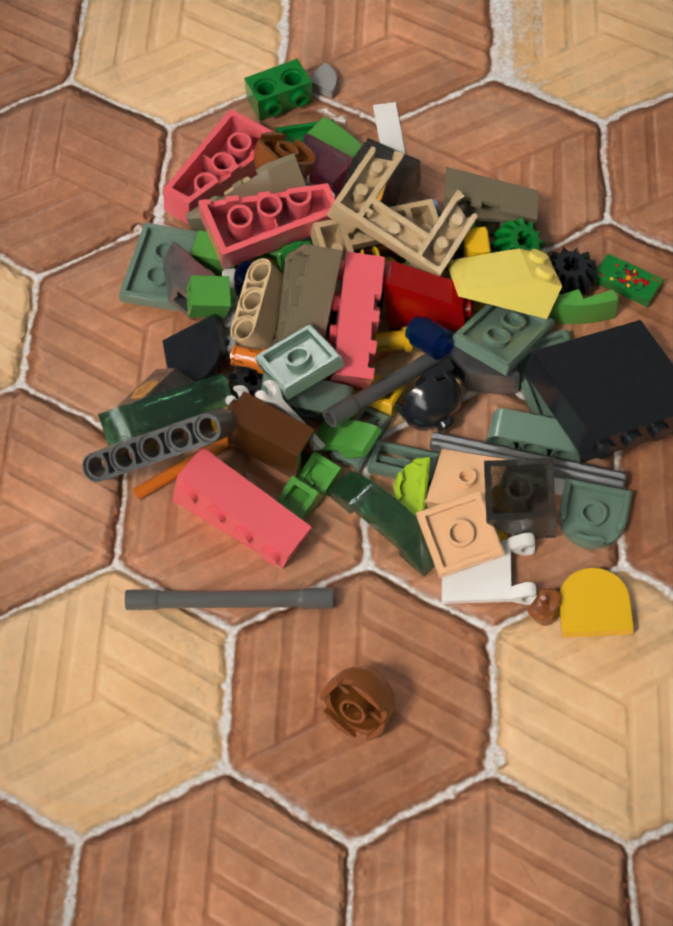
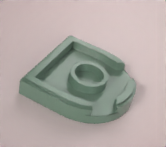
(593, 513)

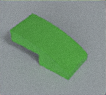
(335, 136)
(574, 309)
(349, 438)
(310, 487)

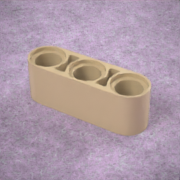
(258, 306)

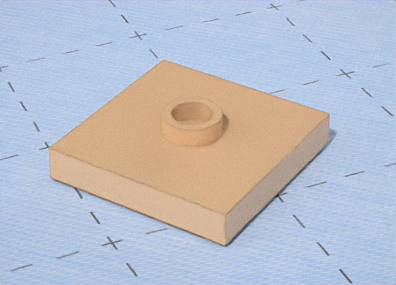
(457, 476)
(459, 534)

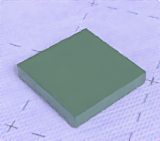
(299, 361)

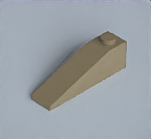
(272, 177)

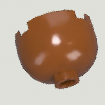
(274, 146)
(359, 702)

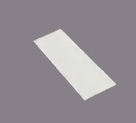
(389, 126)

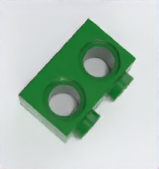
(278, 89)

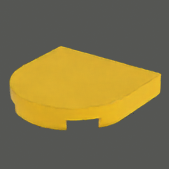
(595, 605)

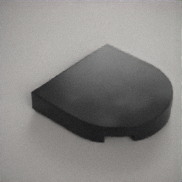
(197, 349)

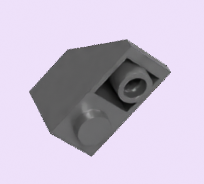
(178, 268)
(480, 377)

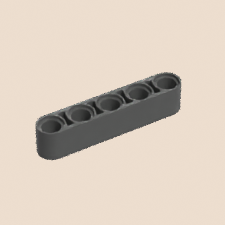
(171, 443)

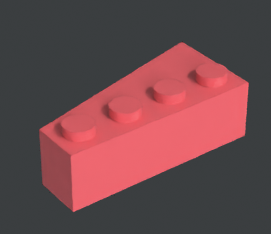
(215, 164)
(264, 222)
(356, 318)
(239, 508)

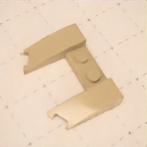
(360, 209)
(335, 236)

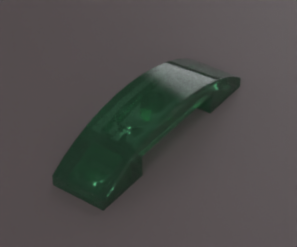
(164, 409)
(385, 515)

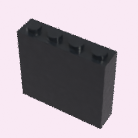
(607, 389)

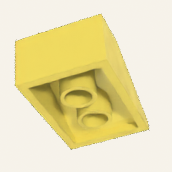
(509, 280)

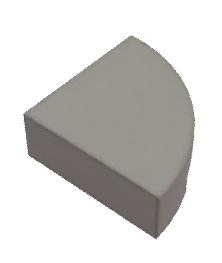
(325, 80)

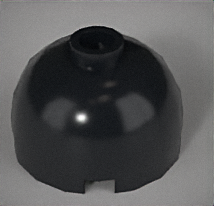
(432, 404)

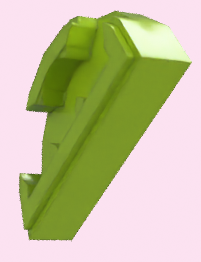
(412, 485)

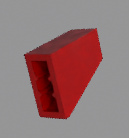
(423, 294)

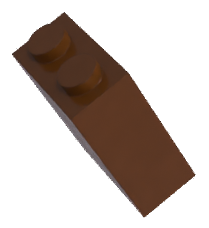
(270, 435)

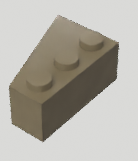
(491, 199)
(308, 289)

